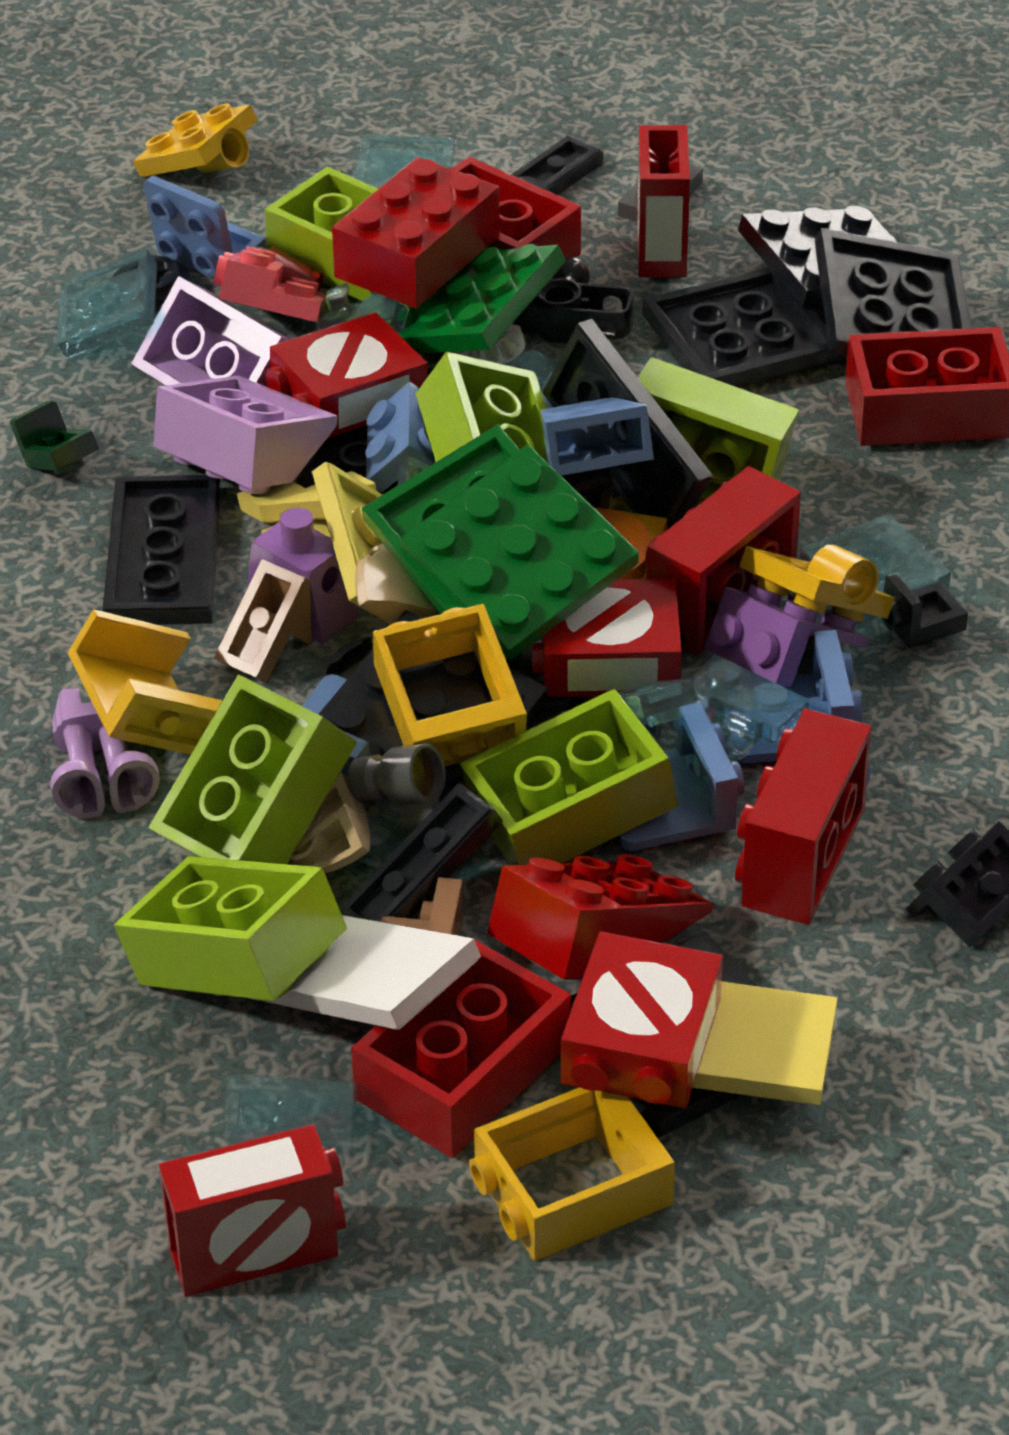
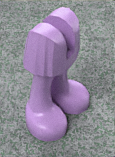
(76, 783)

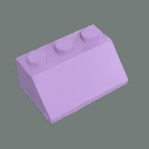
(205, 339)
(239, 430)

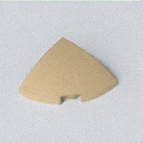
(388, 589)
(337, 832)

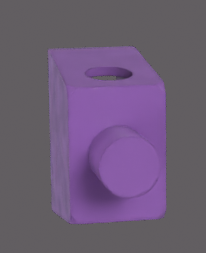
(311, 554)

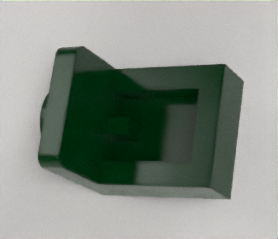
(48, 442)

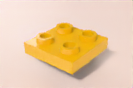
(202, 141)
(829, 579)

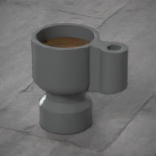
(404, 775)

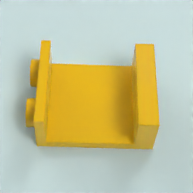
(130, 683)

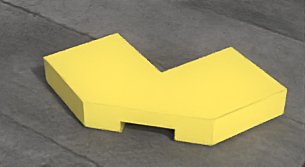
(270, 505)

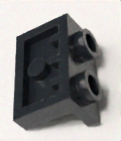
(973, 889)

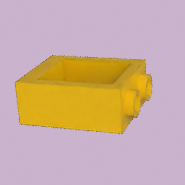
(453, 633)
(555, 1126)

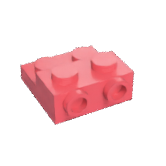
(255, 281)

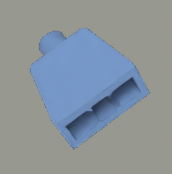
(591, 435)

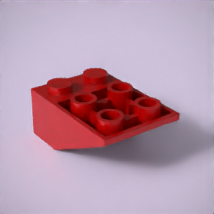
(557, 908)

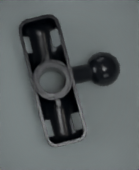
(572, 300)

